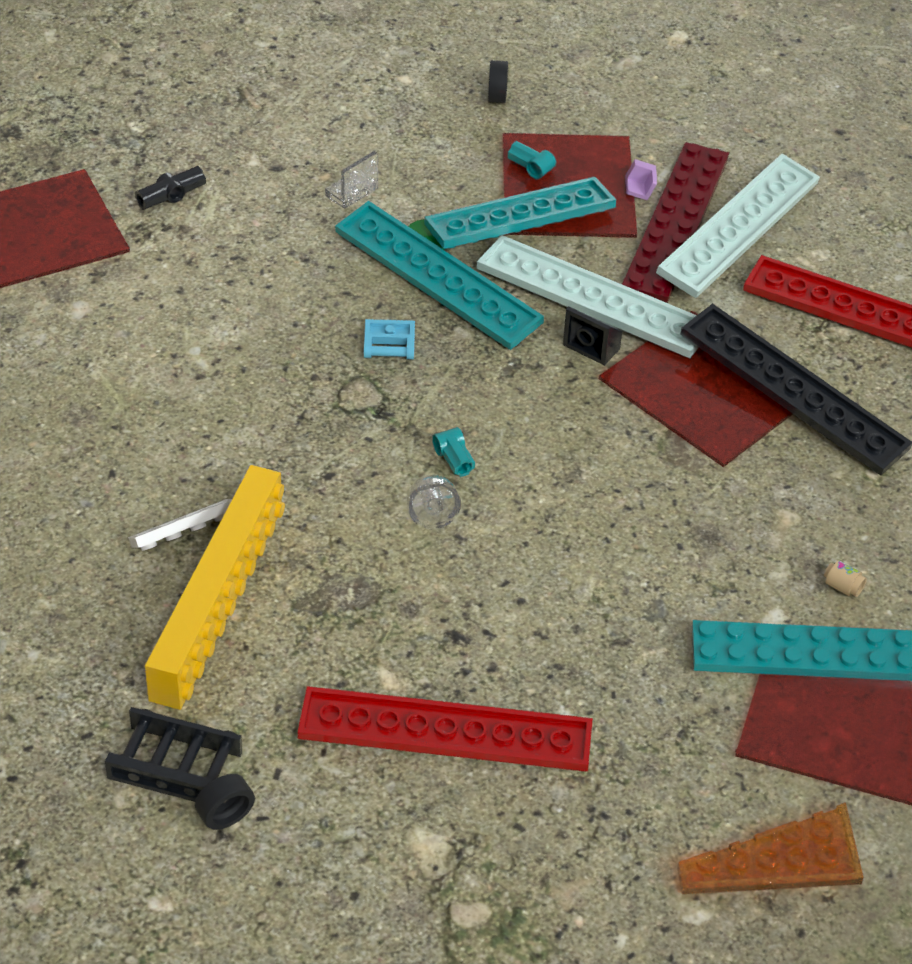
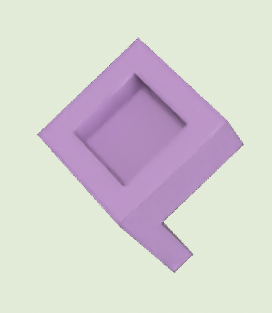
(641, 179)

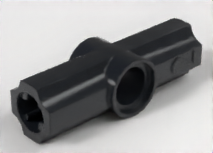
(170, 187)

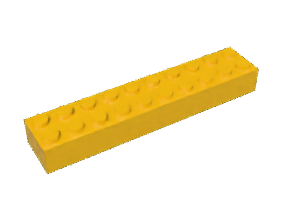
(214, 588)

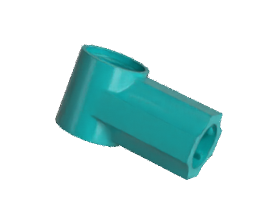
(536, 163)
(452, 446)

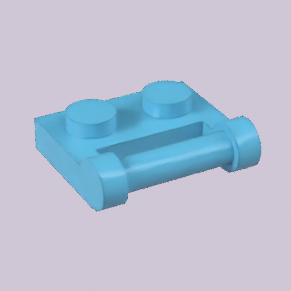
(389, 332)

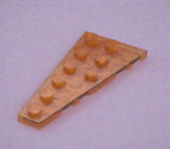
(785, 857)

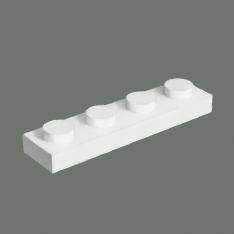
(173, 528)

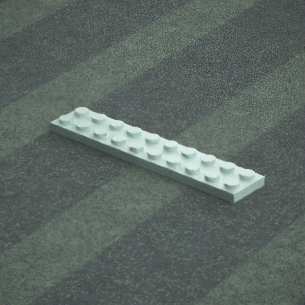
(737, 226)
(588, 293)

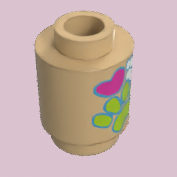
(845, 578)

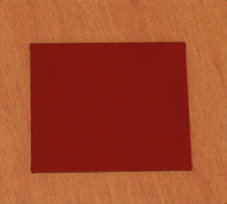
(577, 159)
(54, 228)
(696, 399)
(834, 731)

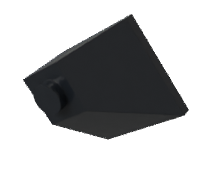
(590, 336)

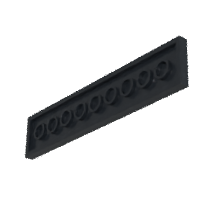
(797, 389)

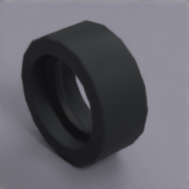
(498, 81)
(226, 788)

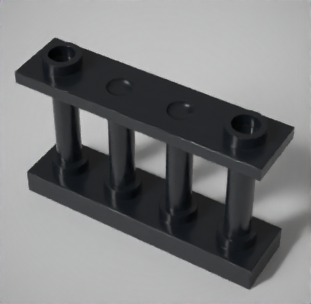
(163, 779)

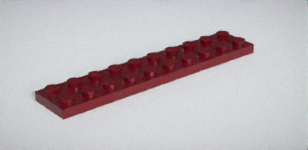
(676, 216)

